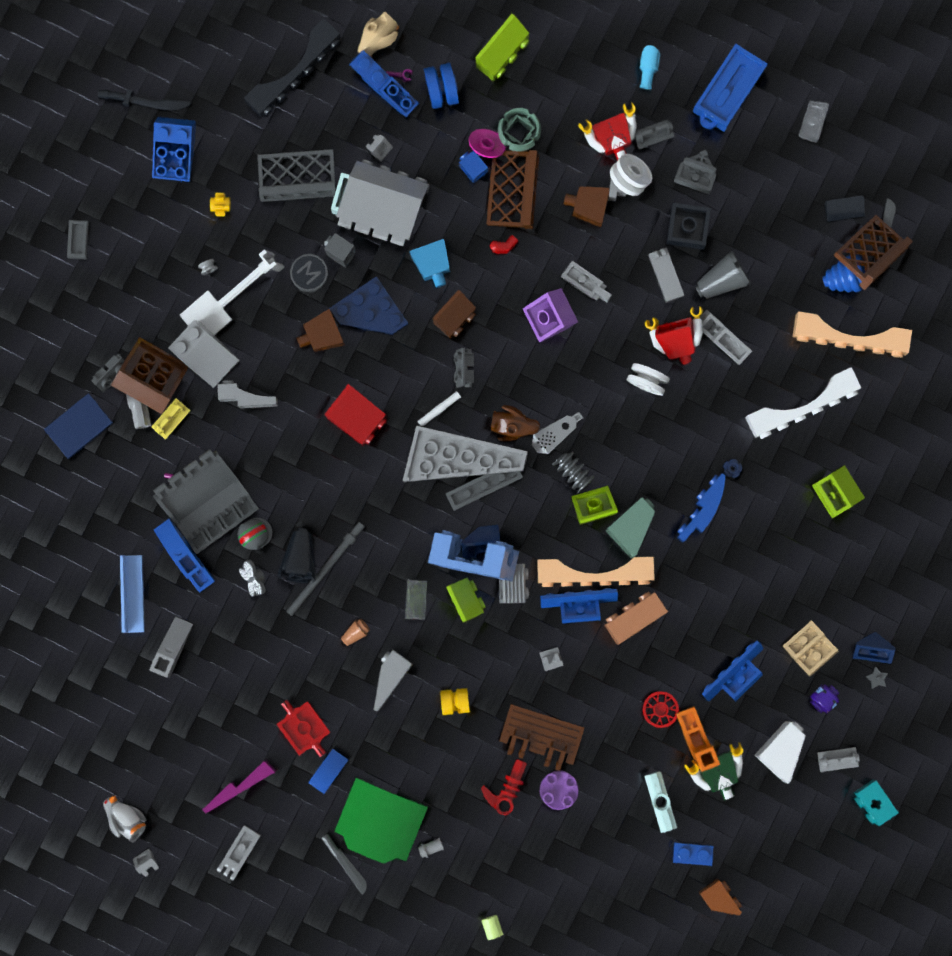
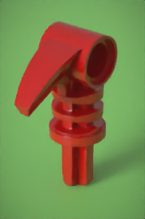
(511, 787)

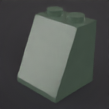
(632, 526)

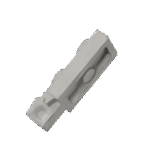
(586, 282)

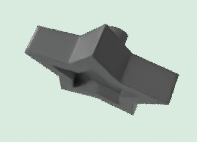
(877, 678)

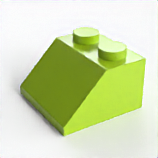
(465, 599)

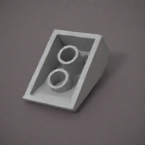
(204, 353)
(391, 673)

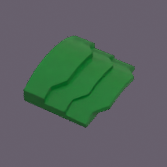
(379, 822)

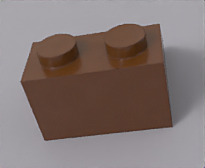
(454, 315)

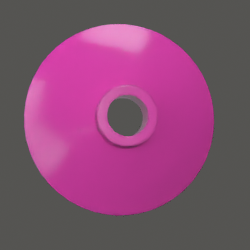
(486, 143)

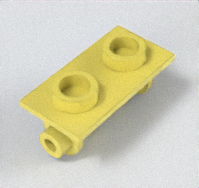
(170, 418)

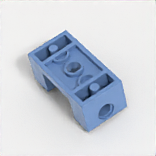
(498, 563)

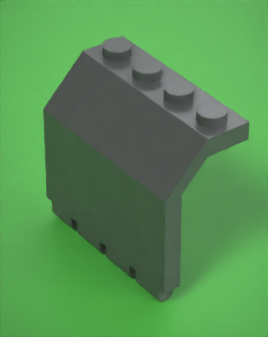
(205, 500)

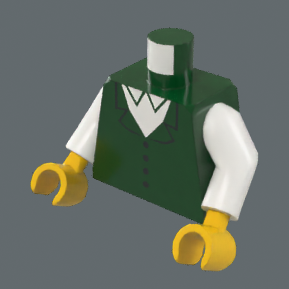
(721, 776)

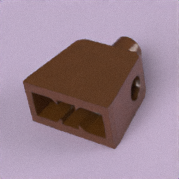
(589, 204)
(321, 333)

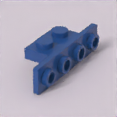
(580, 605)
(738, 676)

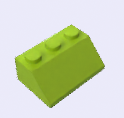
(502, 48)

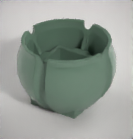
(526, 119)

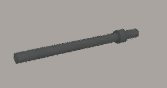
(349, 539)

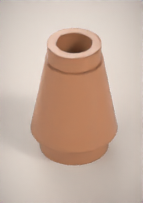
(355, 632)

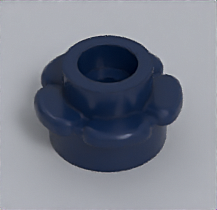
(732, 463)

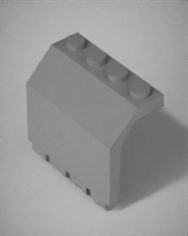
(381, 202)

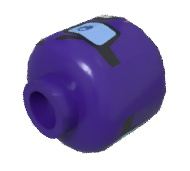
(824, 698)

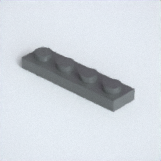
(480, 488)

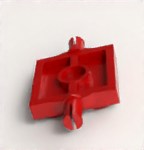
(303, 728)

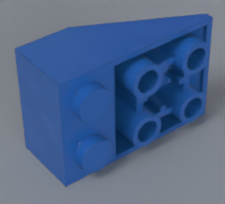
(173, 148)

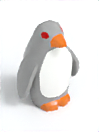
(124, 819)

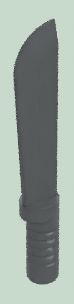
(888, 216)
(351, 871)

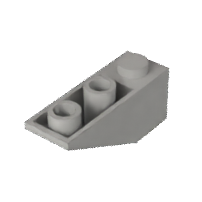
(171, 647)

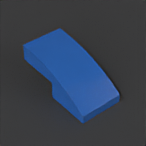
(328, 771)

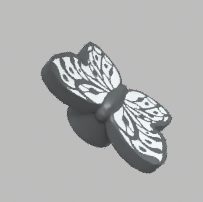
(254, 578)

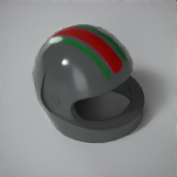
(254, 533)

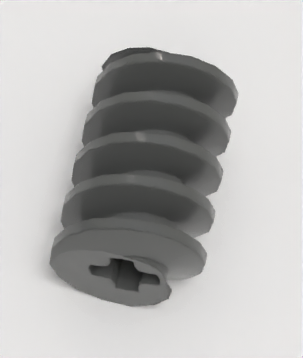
(573, 470)

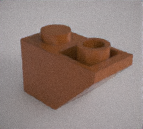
(718, 898)

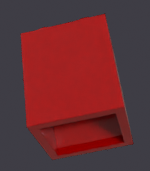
(356, 415)

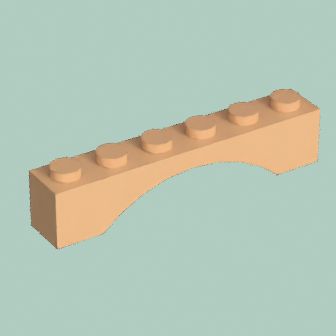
(812, 327)
(637, 569)

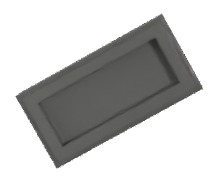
(78, 239)

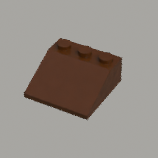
(150, 375)

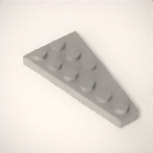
(448, 455)

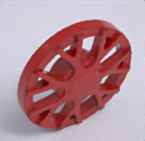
(660, 709)

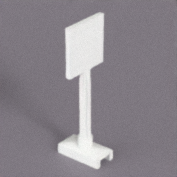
(212, 312)

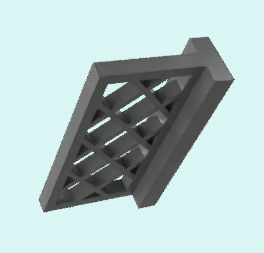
(296, 191)

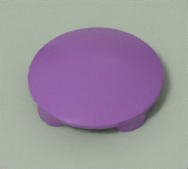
(559, 790)

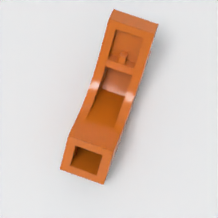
(697, 740)

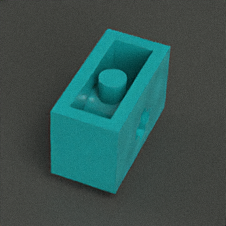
(885, 808)

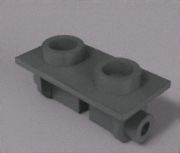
(654, 134)
(464, 358)
(103, 378)

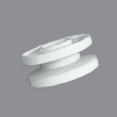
(631, 174)
(648, 379)

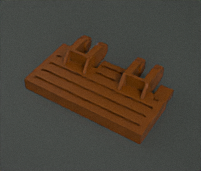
(542, 733)

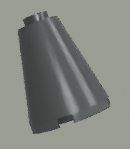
(723, 278)

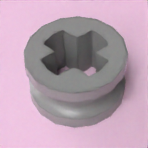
(207, 267)

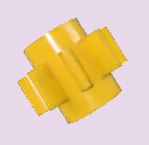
(220, 204)

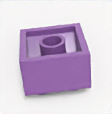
(550, 314)

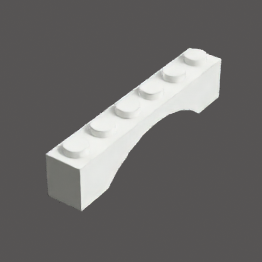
(767, 419)

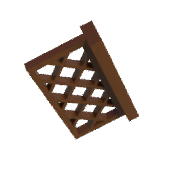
(529, 190)
(872, 269)

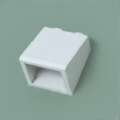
(782, 750)

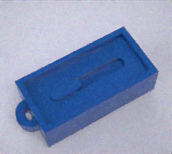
(729, 88)

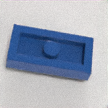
(693, 854)

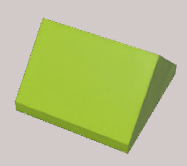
(594, 505)

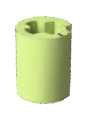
(492, 927)

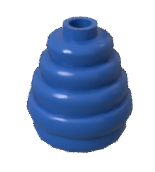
(842, 279)

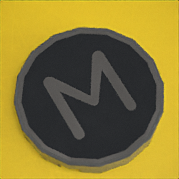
(309, 273)

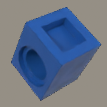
(473, 166)

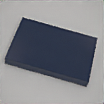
(78, 426)

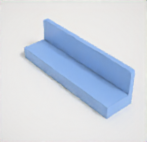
(132, 593)

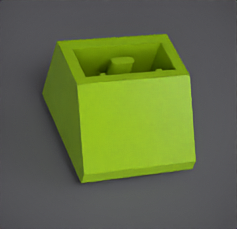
(838, 491)

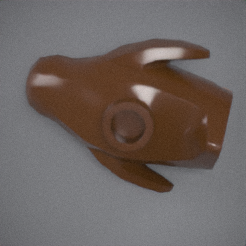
(513, 424)

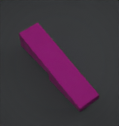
(261, 772)

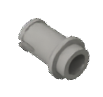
(430, 848)

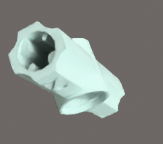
(657, 789)

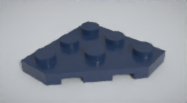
(370, 310)

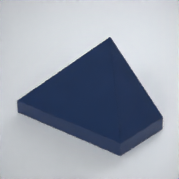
(874, 649)

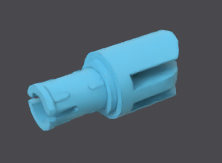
(649, 65)

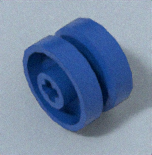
(441, 85)

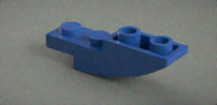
(383, 84)
(708, 502)
(183, 555)

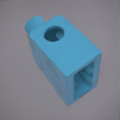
(432, 262)

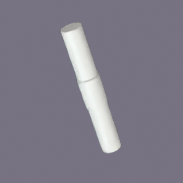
(439, 409)

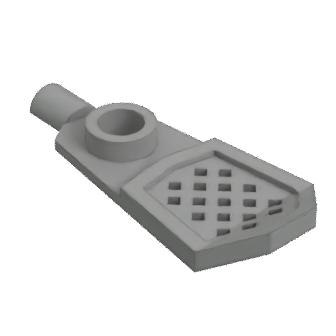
(557, 432)

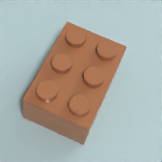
(635, 617)

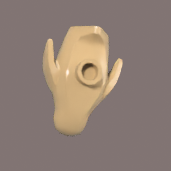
(378, 34)

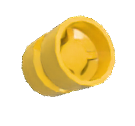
(454, 701)

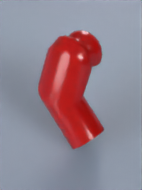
(503, 247)

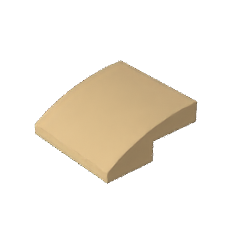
(810, 648)

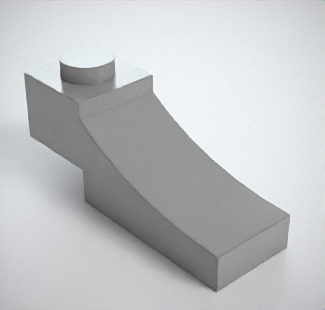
(724, 338)
(230, 392)

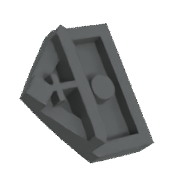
(697, 173)

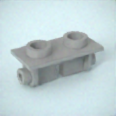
(838, 759)

